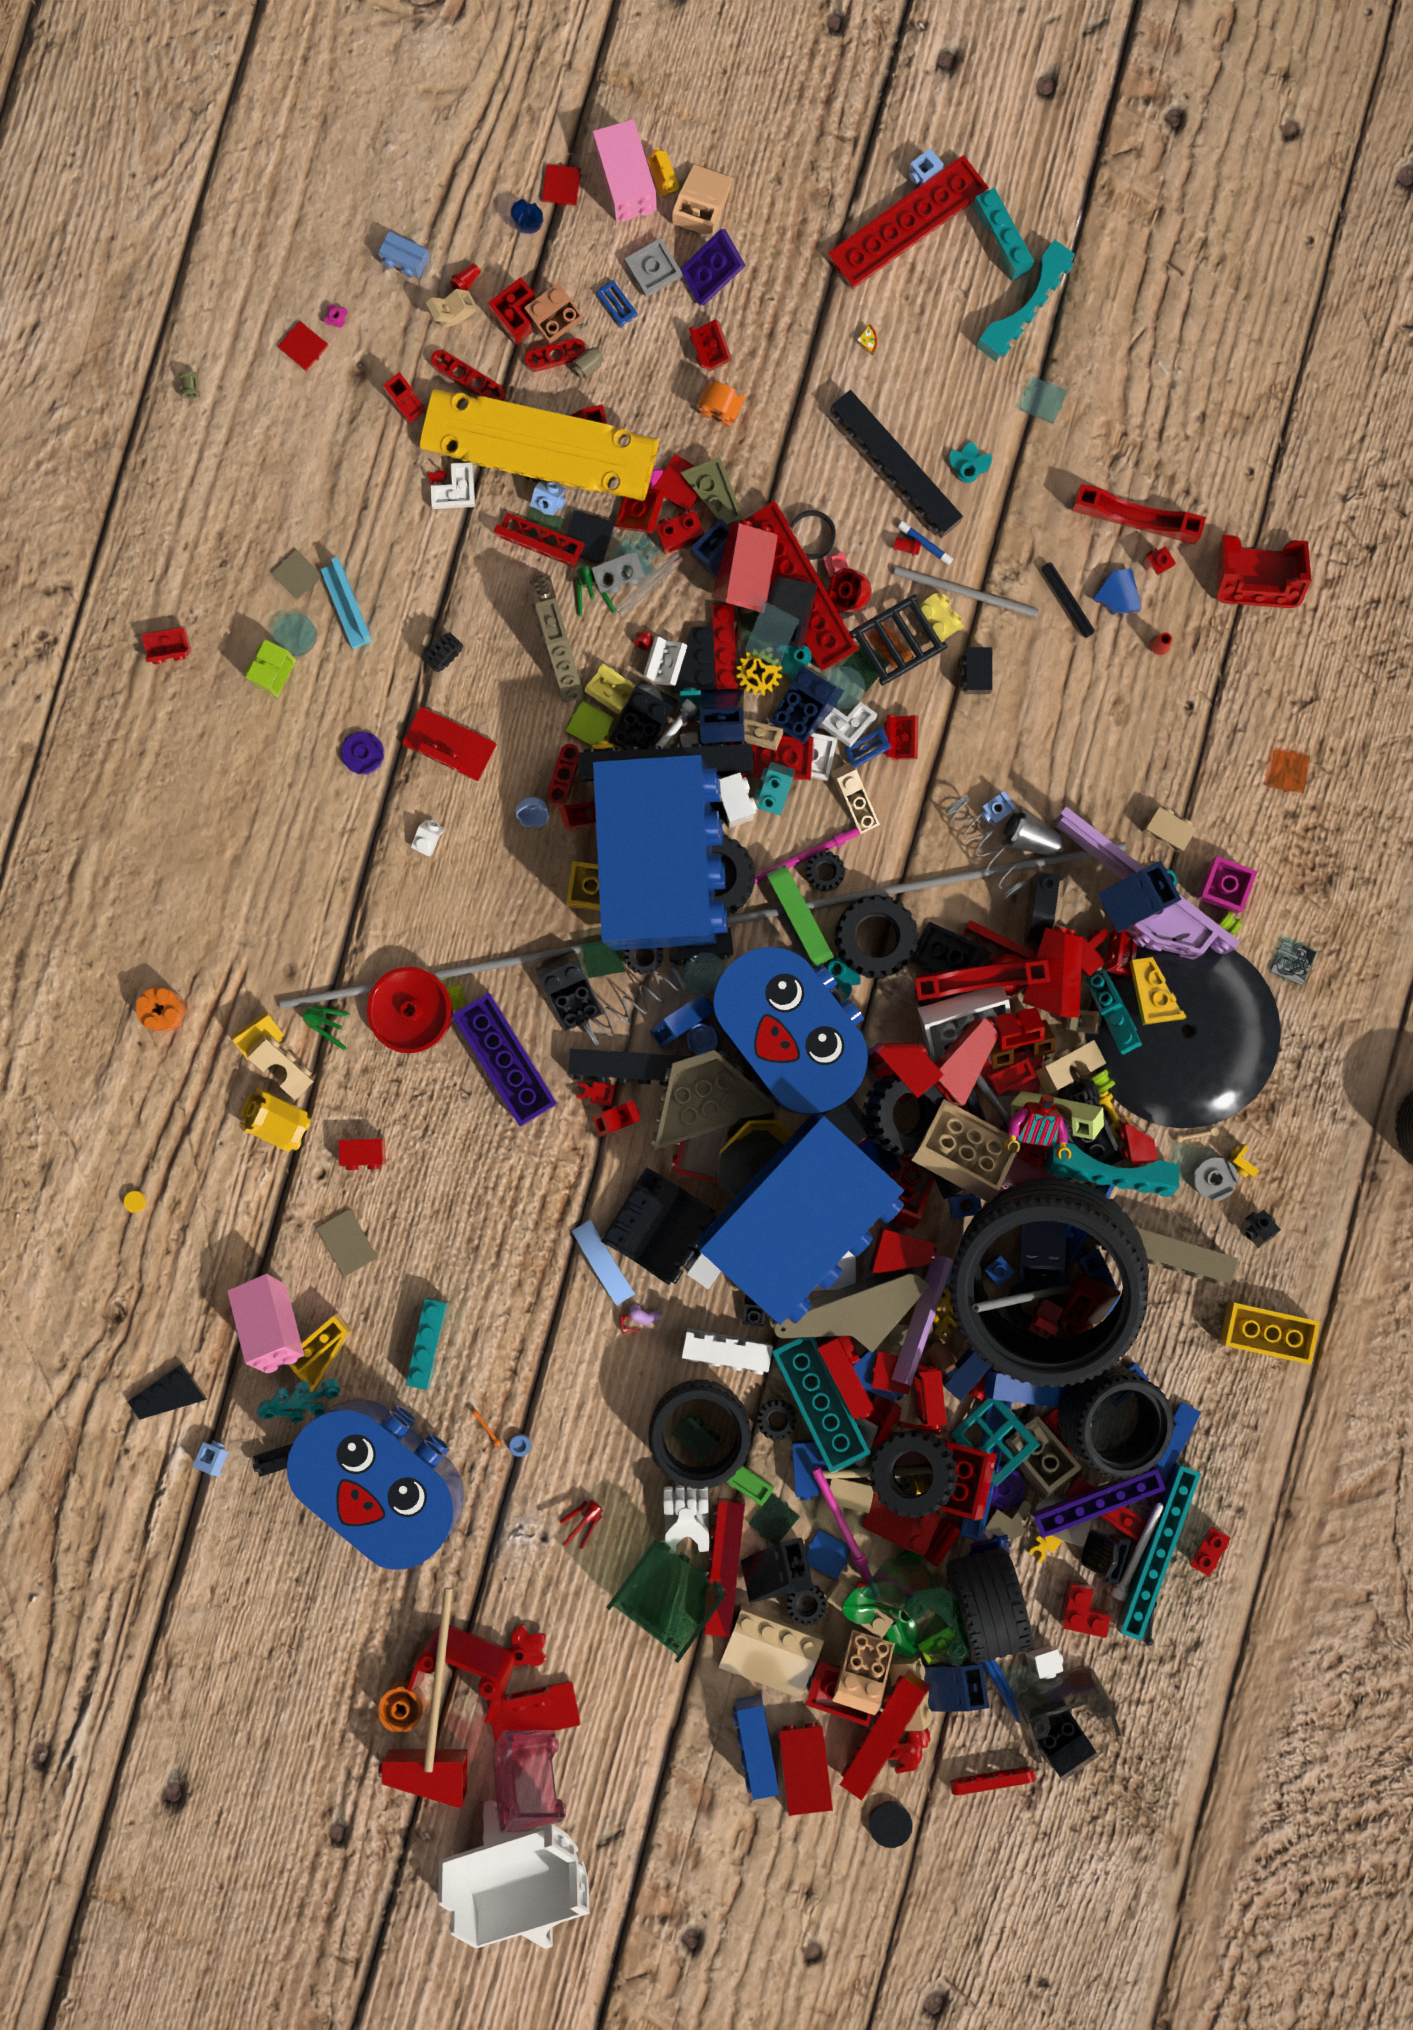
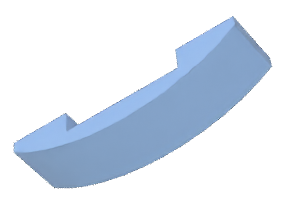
(603, 1262)

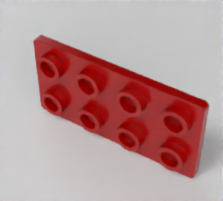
(449, 744)
(537, 1709)

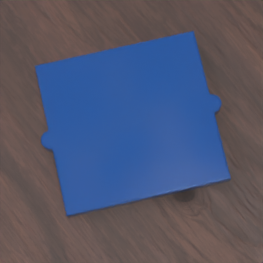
(827, 1554)

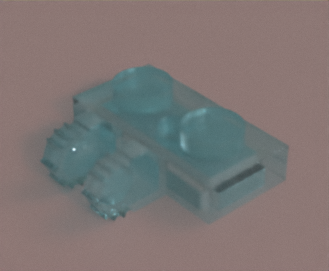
(628, 547)

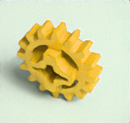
(749, 674)

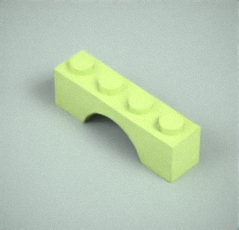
(1082, 1118)

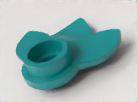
(970, 460)
(791, 663)
(845, 978)

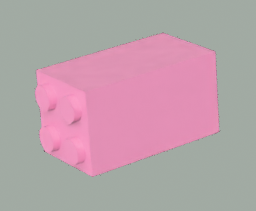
(625, 170)
(265, 1323)

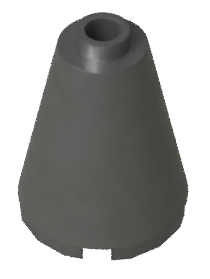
(1031, 834)

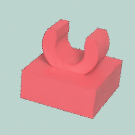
(835, 564)

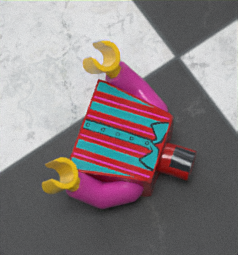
(1038, 1125)

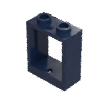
(966, 1374)

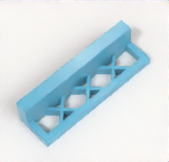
(346, 604)

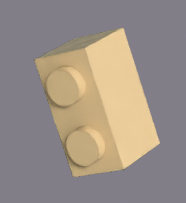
(1169, 829)
(852, 1494)

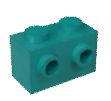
(775, 788)

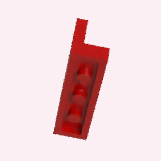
(556, 553)
(998, 940)

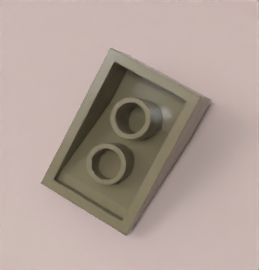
(1049, 1464)

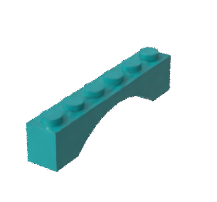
(1000, 334)
(1155, 1178)

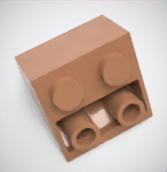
(553, 313)

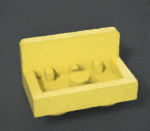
(941, 615)
(610, 689)

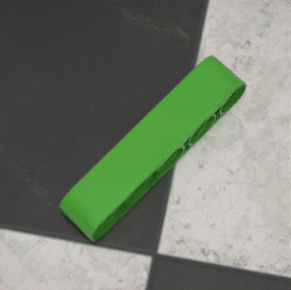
(799, 915)

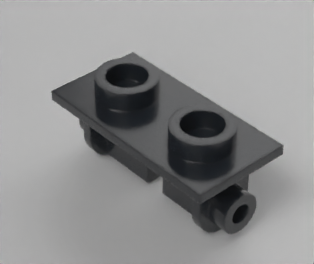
(272, 1460)

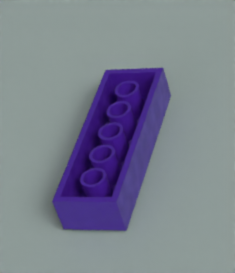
(505, 1059)

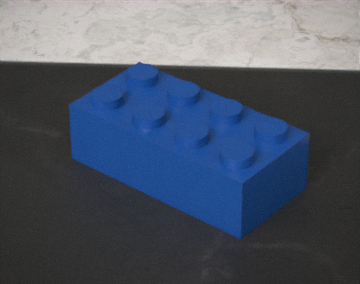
(757, 1753)

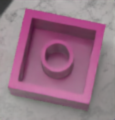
(1226, 885)

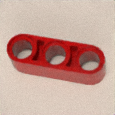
(564, 785)

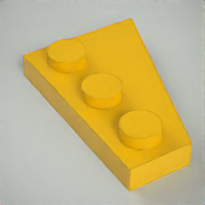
(1153, 996)

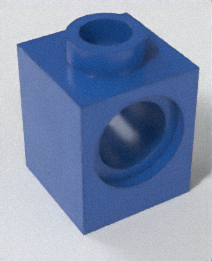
(954, 1205)
(998, 1270)

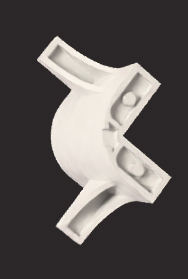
(513, 1884)

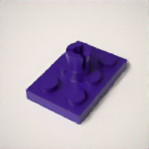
(712, 267)

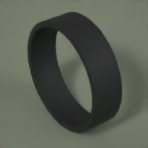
(822, 515)

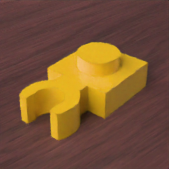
(1048, 1543)

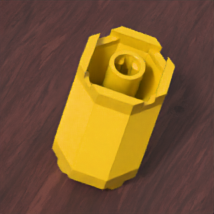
(274, 1120)

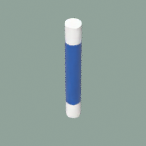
(925, 543)

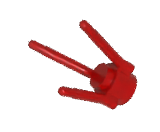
(590, 1512)

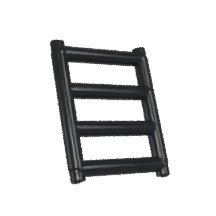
(893, 612)

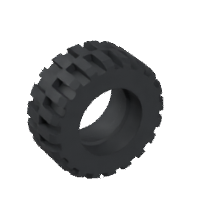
(744, 874)
(876, 907)
(880, 1115)
(884, 1473)

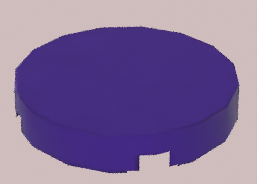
(362, 753)
(1009, 1491)

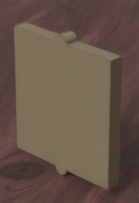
(297, 574)

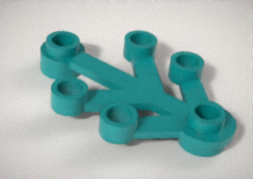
(270, 1408)

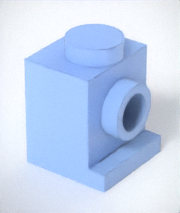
(928, 162)
(1007, 806)
(211, 1458)

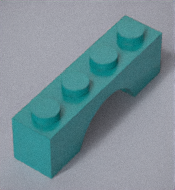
(996, 218)
(426, 1343)

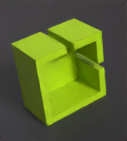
(270, 668)

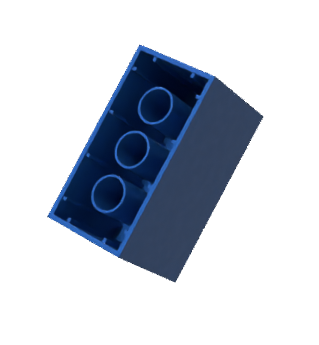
(658, 852)
(800, 1219)

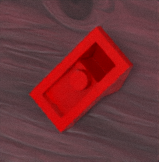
(578, 815)

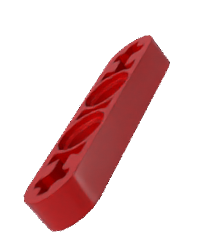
(469, 375)
(992, 1780)

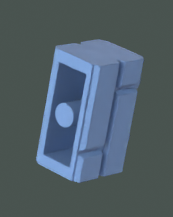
(404, 255)

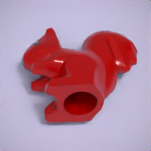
(910, 1752)

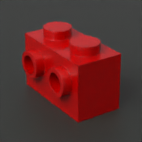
(679, 531)

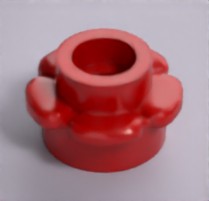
(643, 640)

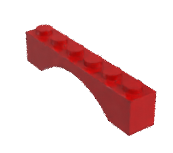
(1105, 506)
(980, 977)

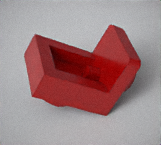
(1159, 560)

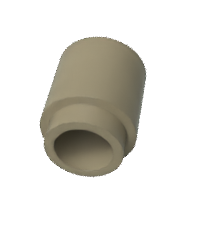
(587, 362)

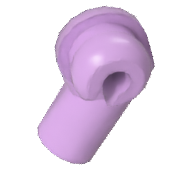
(643, 1317)

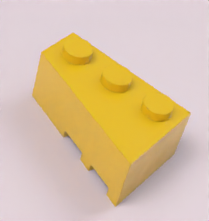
(321, 1351)

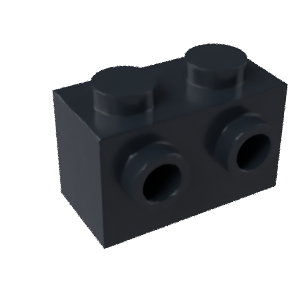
(977, 670)

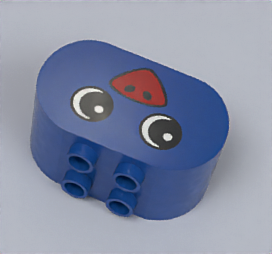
(792, 1029)
(377, 1482)

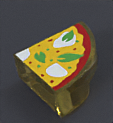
(868, 340)

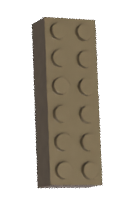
(1189, 1257)

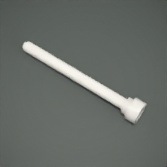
(688, 710)
(1121, 1590)

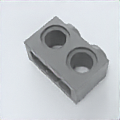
(617, 569)

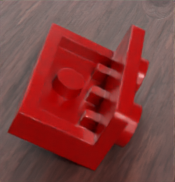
(710, 345)
(166, 644)
(902, 736)
(1121, 952)
(883, 1416)
(1210, 1551)

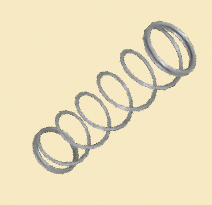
(1015, 887)
(589, 1030)

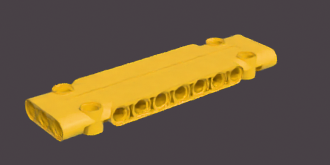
(539, 444)

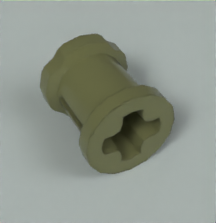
(189, 384)

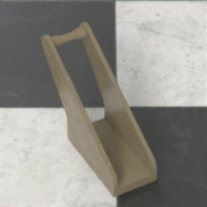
(859, 1310)

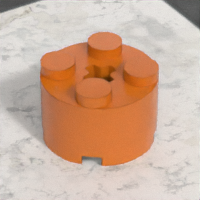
(720, 402)
(148, 1006)
(401, 1719)

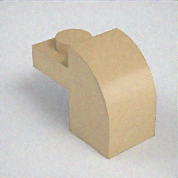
(452, 309)

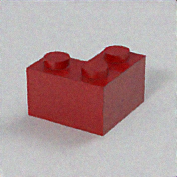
(509, 309)
(1078, 1614)

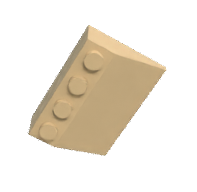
(965, 1151)
(771, 1651)

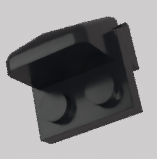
(1106, 1555)

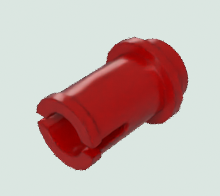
(907, 545)

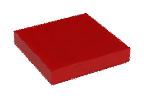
(675, 486)
(639, 514)

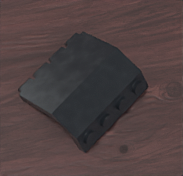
(659, 1226)

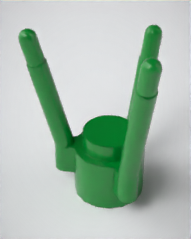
(587, 580)
(316, 1017)

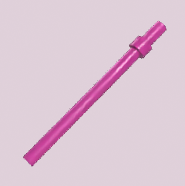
(837, 840)
(858, 1558)

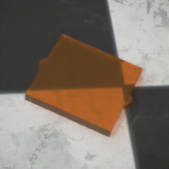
(1289, 771)

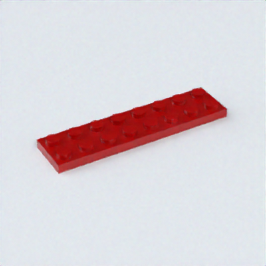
(907, 222)
(827, 632)

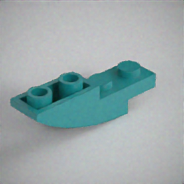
(1114, 1011)

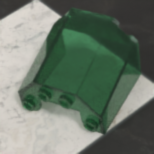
(912, 1589)
(669, 1597)

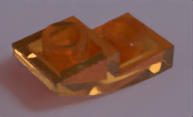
(904, 652)

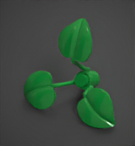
(861, 1611)

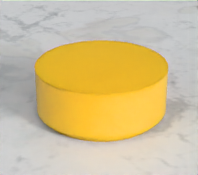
(135, 1201)

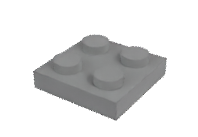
(653, 267)

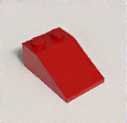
(905, 1531)
(822, 1694)

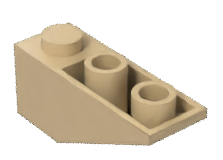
(855, 797)

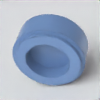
(519, 1445)

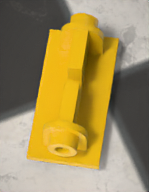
(662, 172)

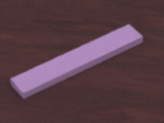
(922, 1321)

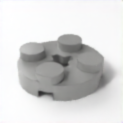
(1226, 1182)

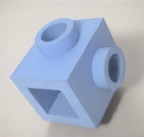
(548, 497)

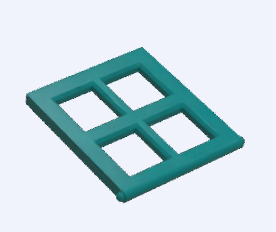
(995, 1437)

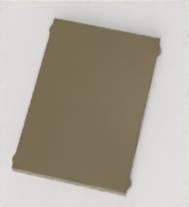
(347, 1242)
(1075, 1535)

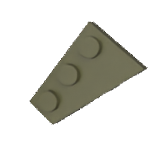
(715, 490)

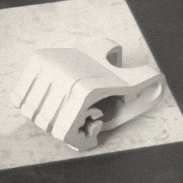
(686, 1516)

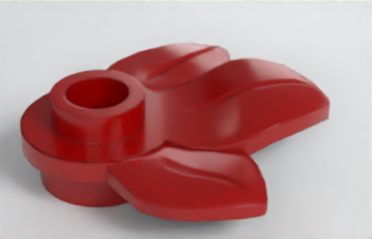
(529, 1646)

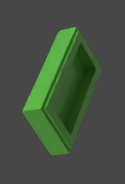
(751, 1485)

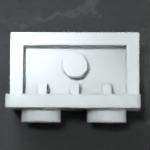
(665, 661)

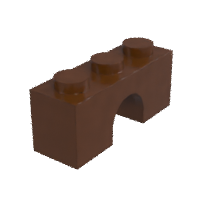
(1001, 1058)

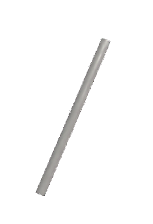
(966, 591)
(1020, 1298)

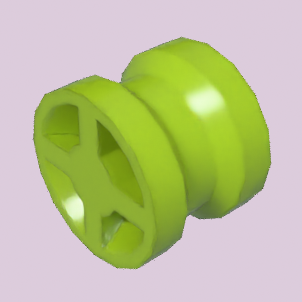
(1230, 923)
(1102, 1081)

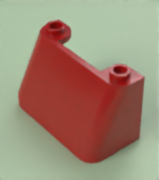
(1263, 575)

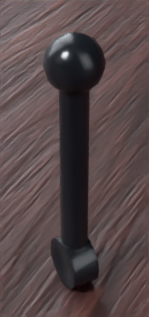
(1149, 1641)

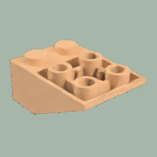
(701, 200)
(864, 1672)

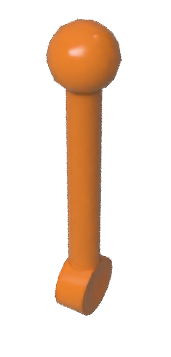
(496, 1442)

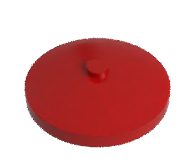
(409, 1009)

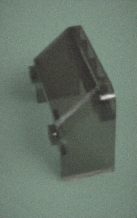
(1056, 1695)

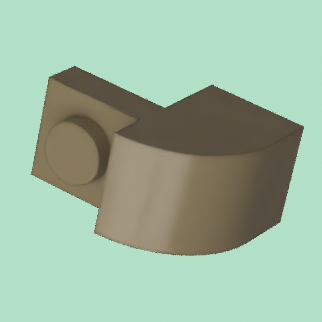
(1002, 1523)

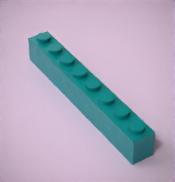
(1158, 1552)

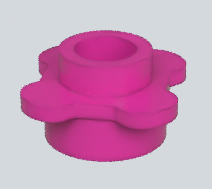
(340, 320)

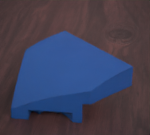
(1119, 592)

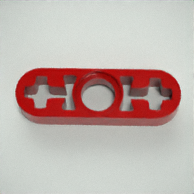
(538, 353)

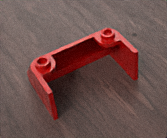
(908, 1063)
(474, 1655)

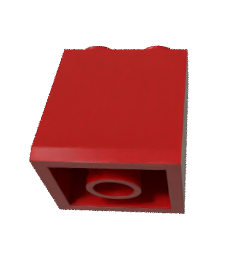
(900, 1251)

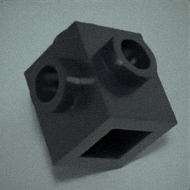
(1260, 1228)

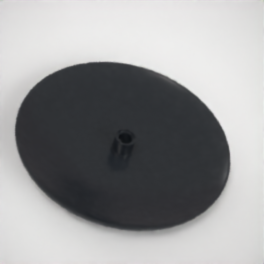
(1222, 1060)

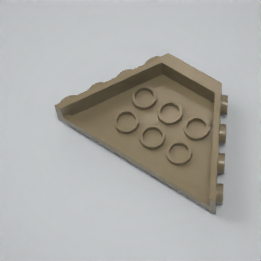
(556, 639)
(706, 1097)

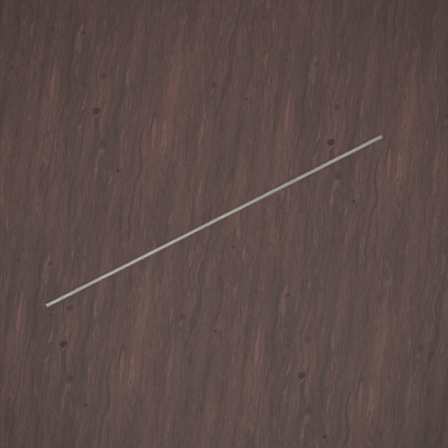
(553, 953)

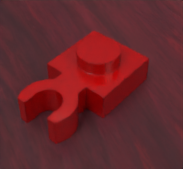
(600, 1093)

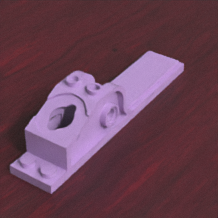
(1180, 921)

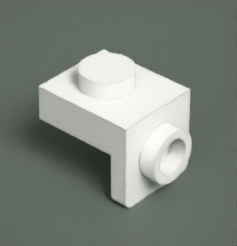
(427, 837)

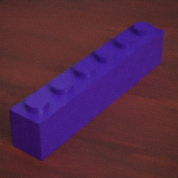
(1096, 1502)

